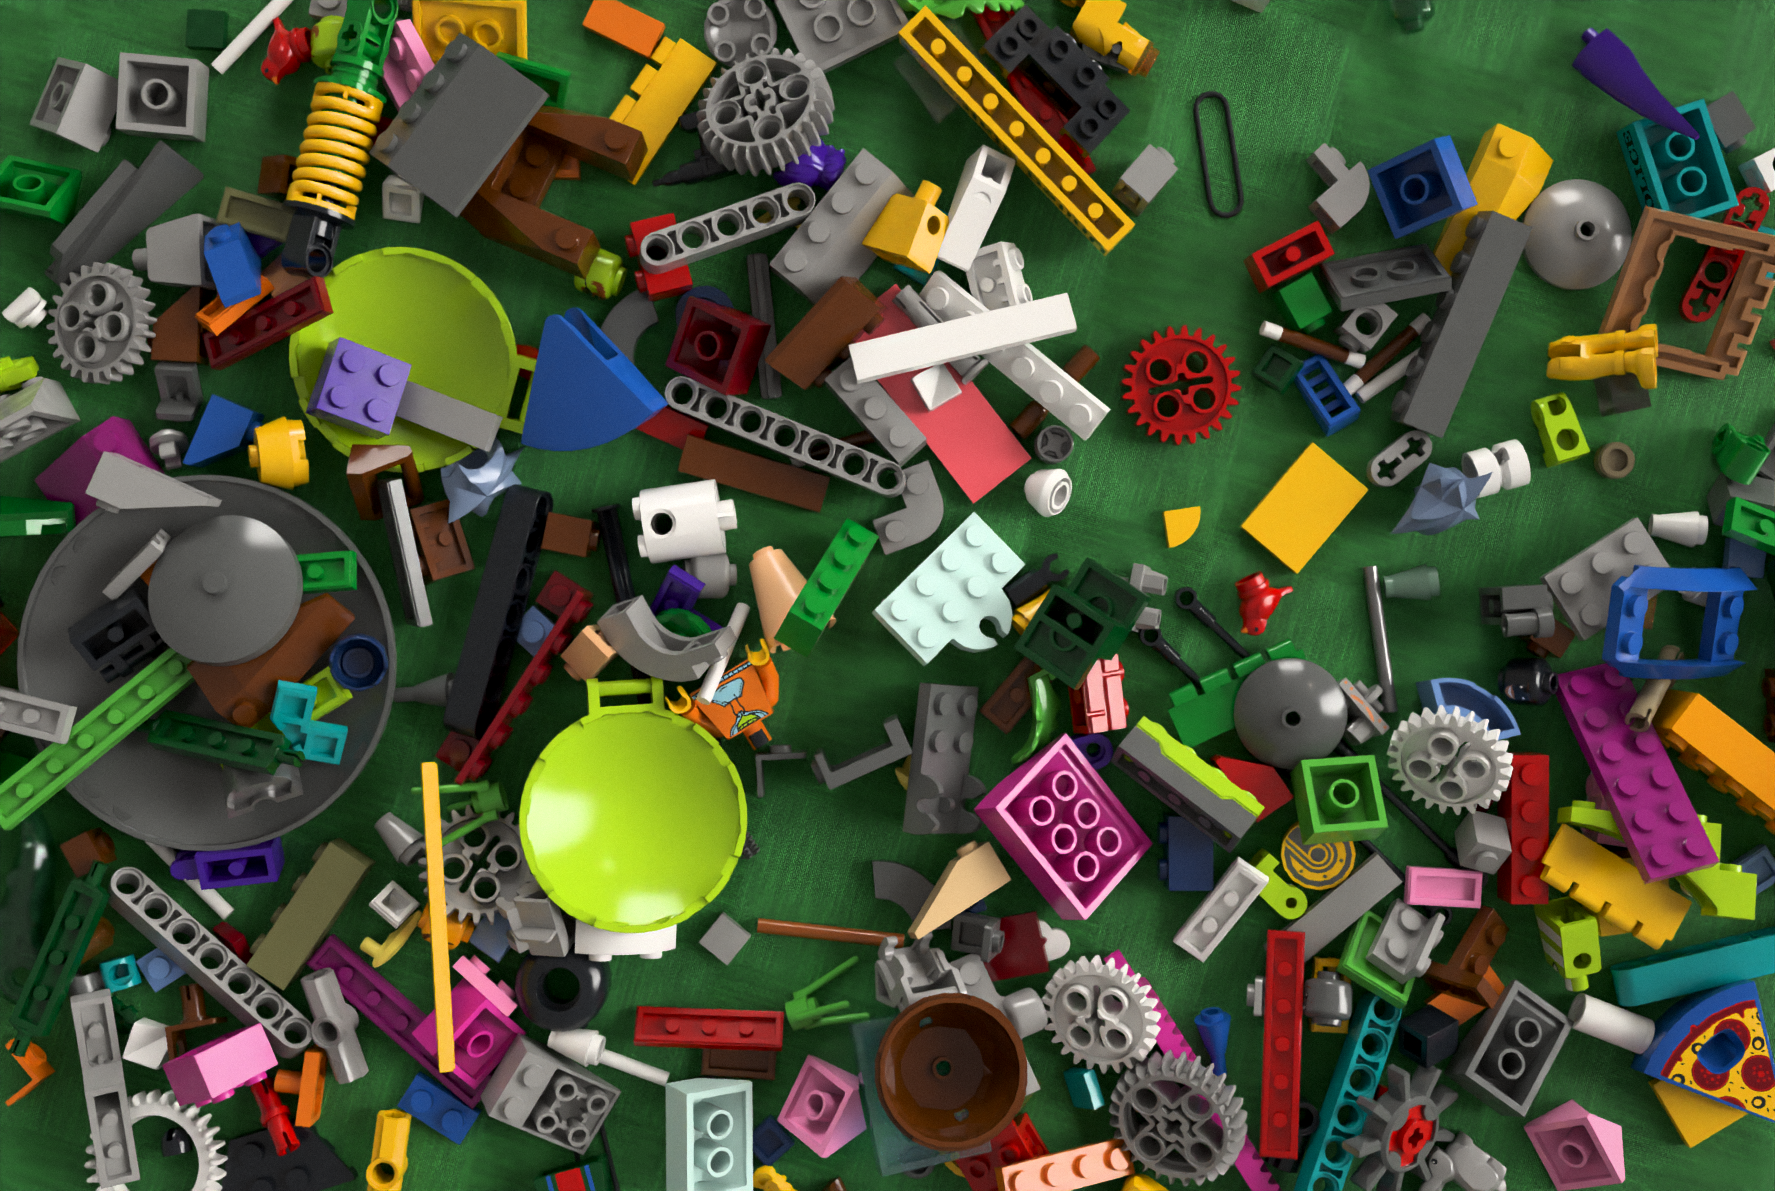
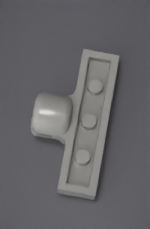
(1021, 1008)

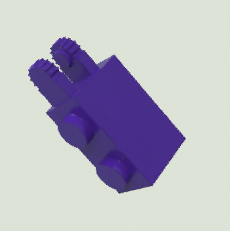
(231, 867)

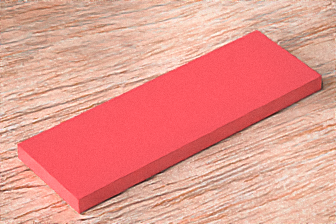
(961, 433)

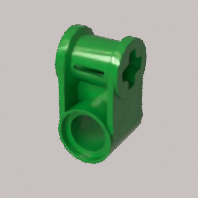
(1739, 454)

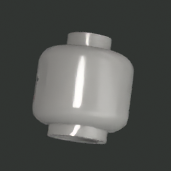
(714, 572)

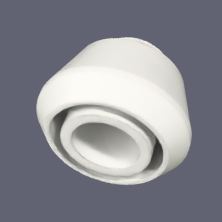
(1048, 491)

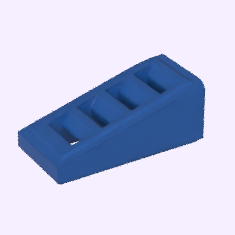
(1336, 387)

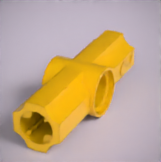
(390, 1148)

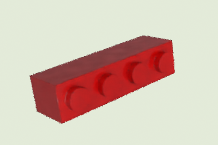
(1527, 821)

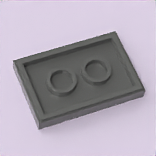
(1384, 277)

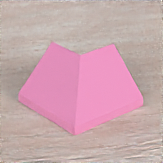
(823, 1107)
(1578, 1147)

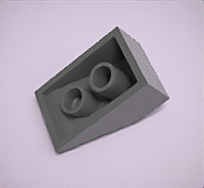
(1510, 1050)

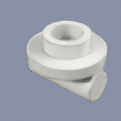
(26, 309)

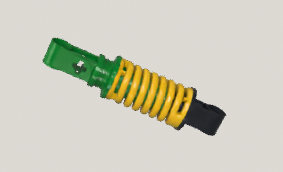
(338, 139)

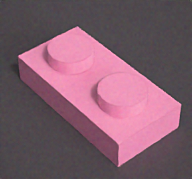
(475, 972)

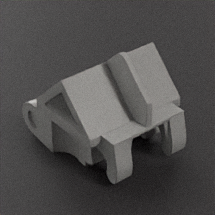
(537, 923)
(913, 973)

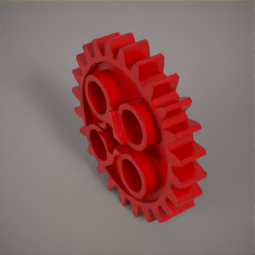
(1187, 417)

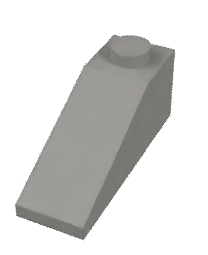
(133, 486)

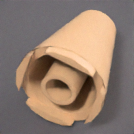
(776, 589)

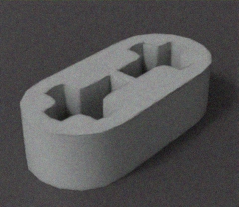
(1404, 465)

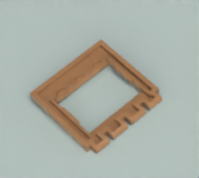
(1736, 321)

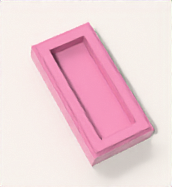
(1443, 887)

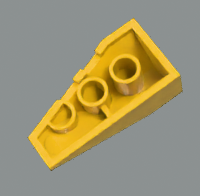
(1504, 179)

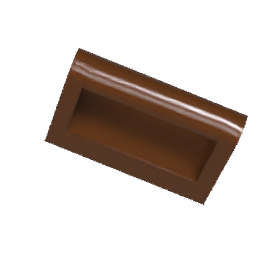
(362, 472)

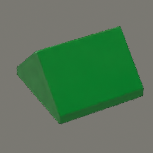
(39, 190)

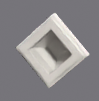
(394, 904)

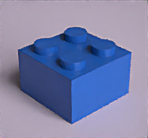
(1422, 186)

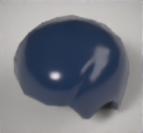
(358, 662)

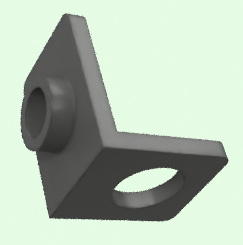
(776, 752)

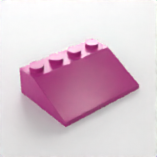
(1064, 828)

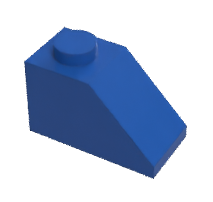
(233, 263)
(222, 432)

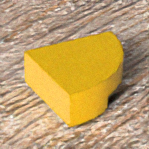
(1180, 524)

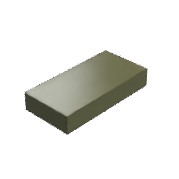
(255, 214)

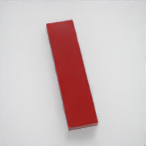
(709, 1028)

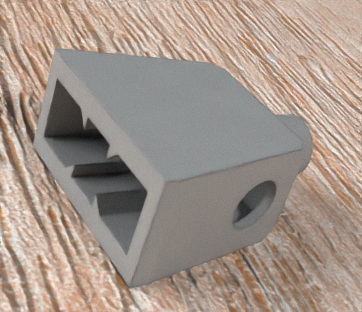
(177, 253)

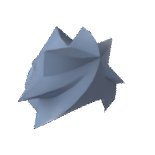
(478, 479)
(1442, 501)

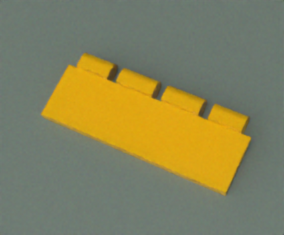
(663, 94)
(1610, 879)

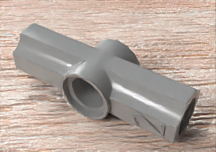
(334, 1025)

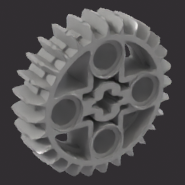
(765, 112)
(1178, 1118)

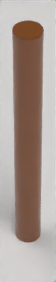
(825, 932)

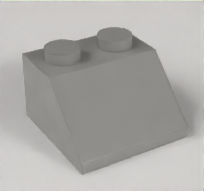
(77, 104)

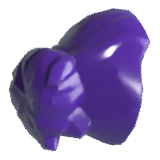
(818, 170)

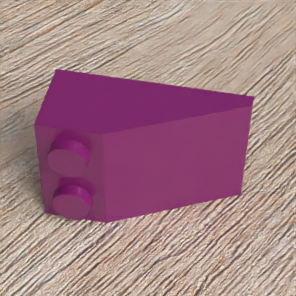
(72, 472)

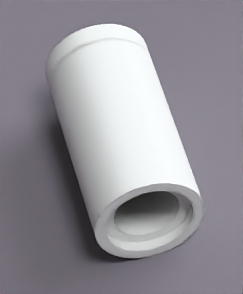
(1611, 1023)

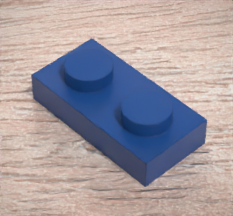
(438, 1108)

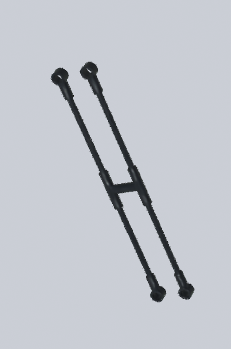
(1207, 619)

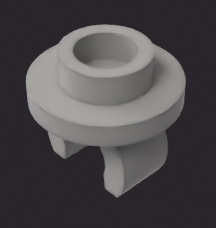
(169, 445)

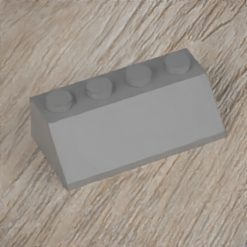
(833, 233)

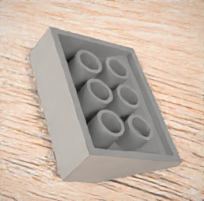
(33, 415)

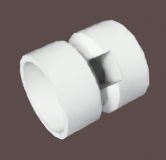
(1505, 461)

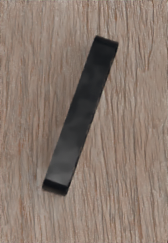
(498, 611)

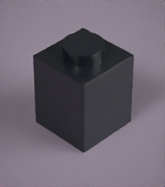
(1428, 1036)

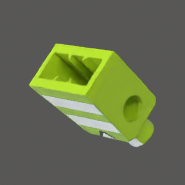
(1569, 940)

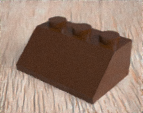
(826, 332)

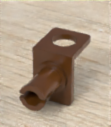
(194, 1017)

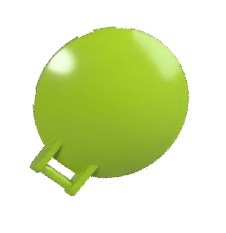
(429, 316)
(632, 814)

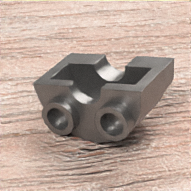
(246, 788)

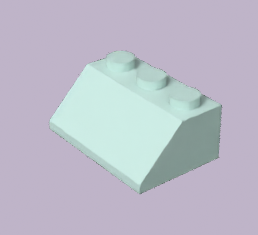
(709, 1135)

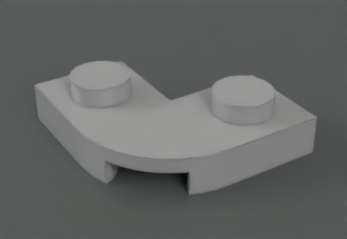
(921, 514)

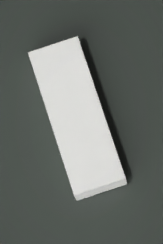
(1220, 909)

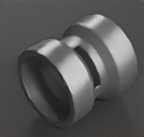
(1058, 441)

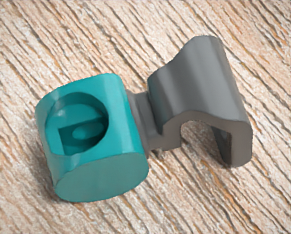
(113, 974)

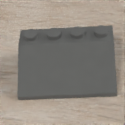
(458, 124)

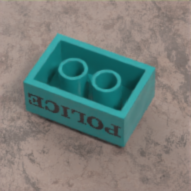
(1676, 170)

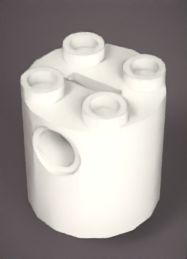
(696, 517)

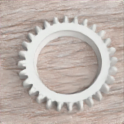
(165, 1105)

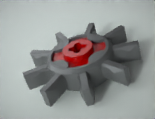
(1400, 1129)

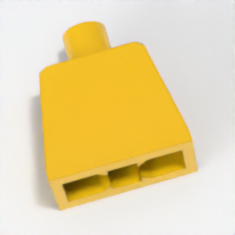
(910, 229)

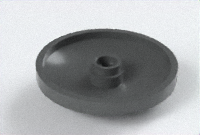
(225, 590)

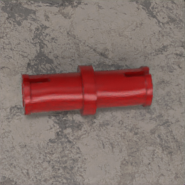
(275, 1117)

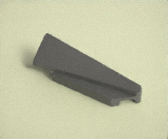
(122, 210)

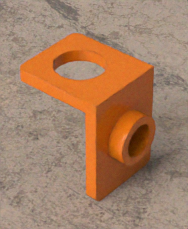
(35, 1065)

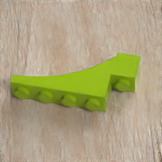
(1718, 890)

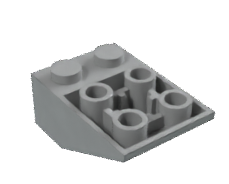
(548, 1095)

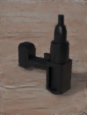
(695, 171)

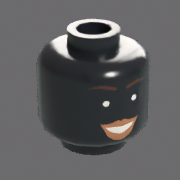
(1527, 681)

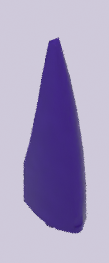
(1616, 72)

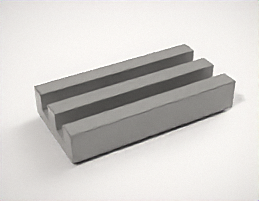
(137, 564)

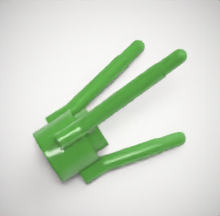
(487, 800)
(807, 1014)

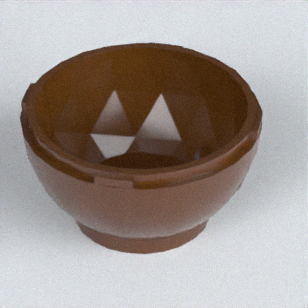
(983, 1076)

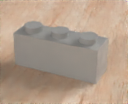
(876, 414)

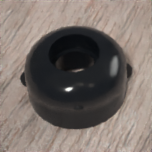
(557, 1013)

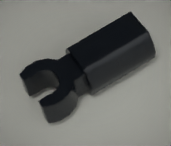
(1033, 582)

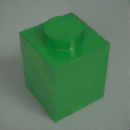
(1302, 304)

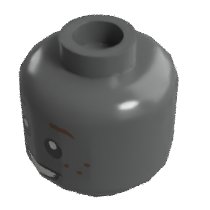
(1327, 999)

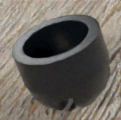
(176, 1142)

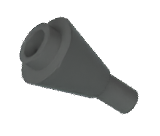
(431, 692)

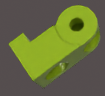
(1558, 429)
(1280, 895)

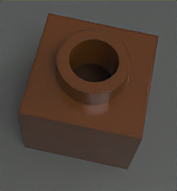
(1551, 646)
(88, 847)

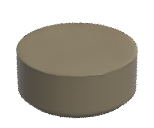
(1614, 460)

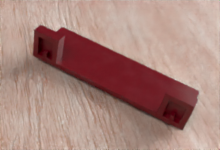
(470, 755)

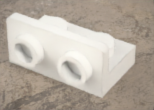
(997, 276)

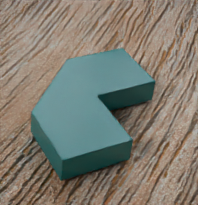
(292, 715)

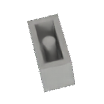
(1145, 179)

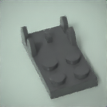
(942, 761)

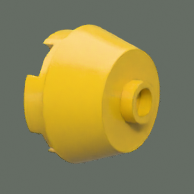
(280, 453)

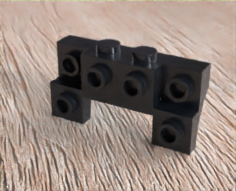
(1061, 74)

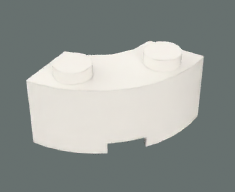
(603, 944)

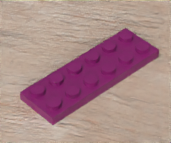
(1634, 775)

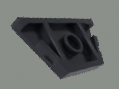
(257, 1167)

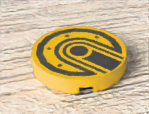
(1316, 864)

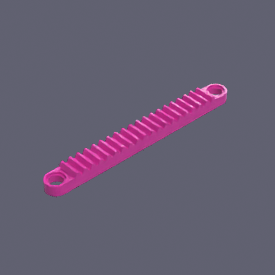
(1248, 1162)

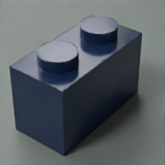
(1186, 855)

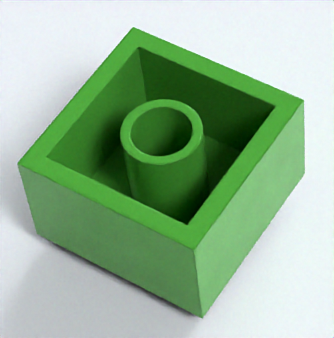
(1338, 799)

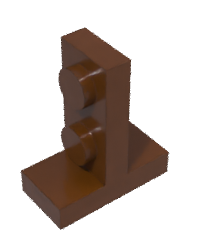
(1466, 969)

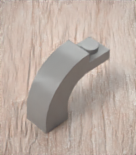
(657, 651)

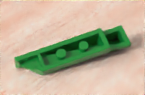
(35, 517)

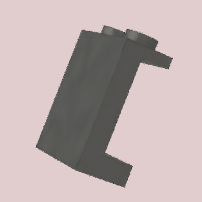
(865, 762)

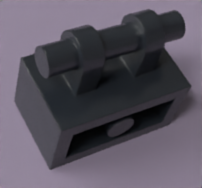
(113, 630)

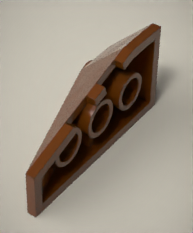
(248, 689)

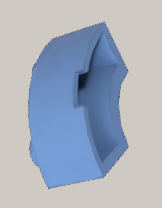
(1468, 697)

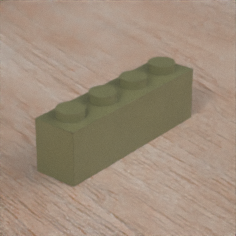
(310, 913)

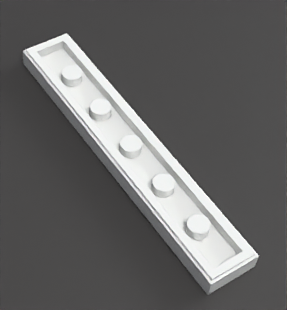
(962, 338)

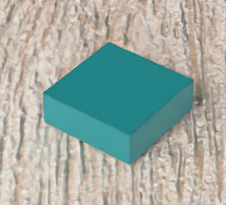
(1084, 1088)

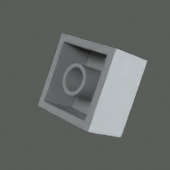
(162, 97)

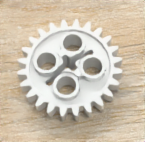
(1420, 750)
(1130, 1016)

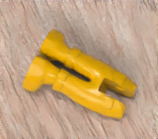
(1605, 355)

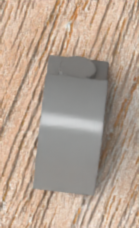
(1346, 190)

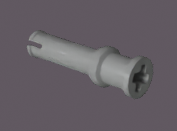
(922, 316)

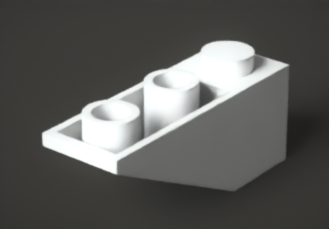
(975, 205)

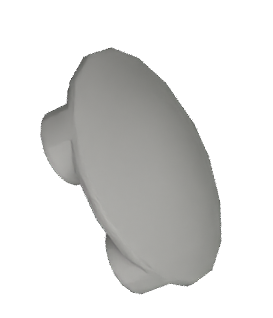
(738, 29)

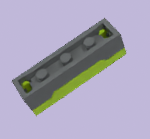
(1187, 783)

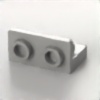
(1405, 942)

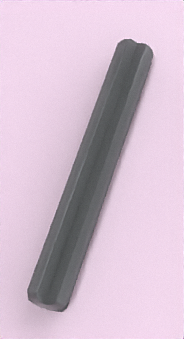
(762, 309)

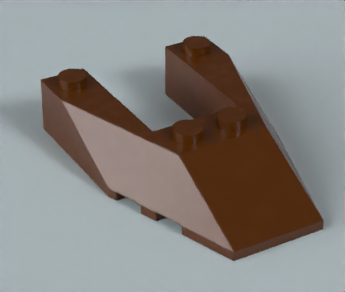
(511, 196)

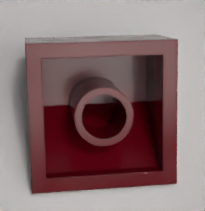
(718, 346)

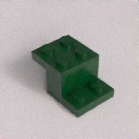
(1082, 623)

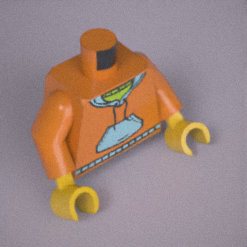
(740, 701)

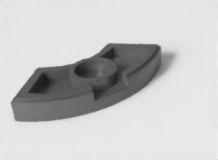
(629, 322)
(903, 886)

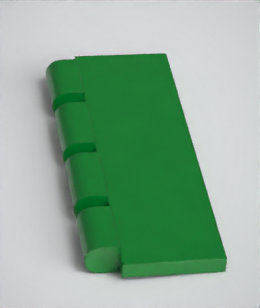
(1211, 712)

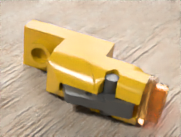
(1109, 41)

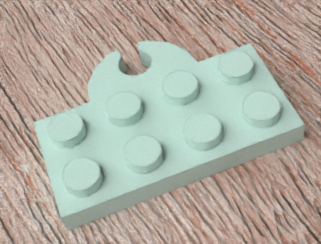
(953, 593)

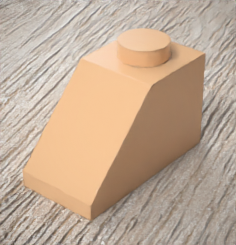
(588, 654)

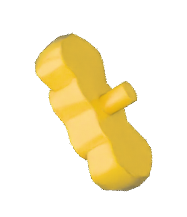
(768, 1180)

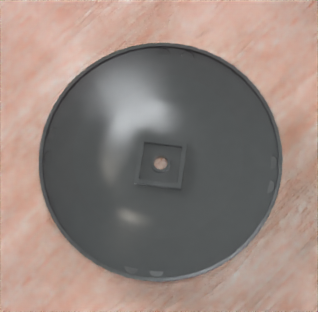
(162, 793)

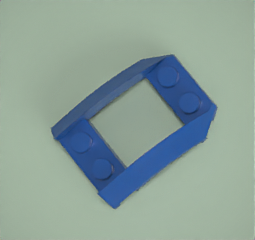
(1719, 630)

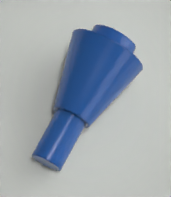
(1214, 1030)

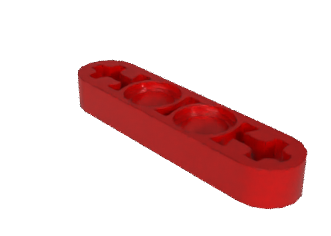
(1728, 259)

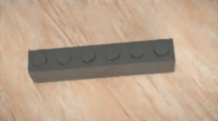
(1460, 323)

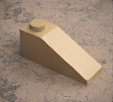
(961, 885)

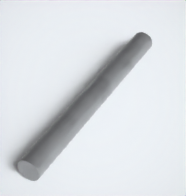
(1380, 639)

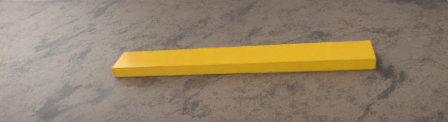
(437, 917)

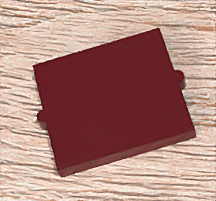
(1022, 948)

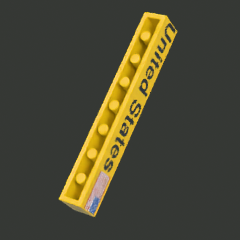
(1015, 131)

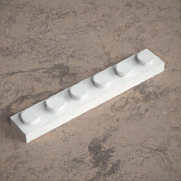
(1022, 363)

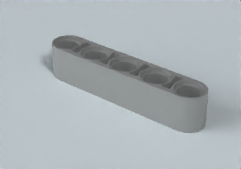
(738, 214)

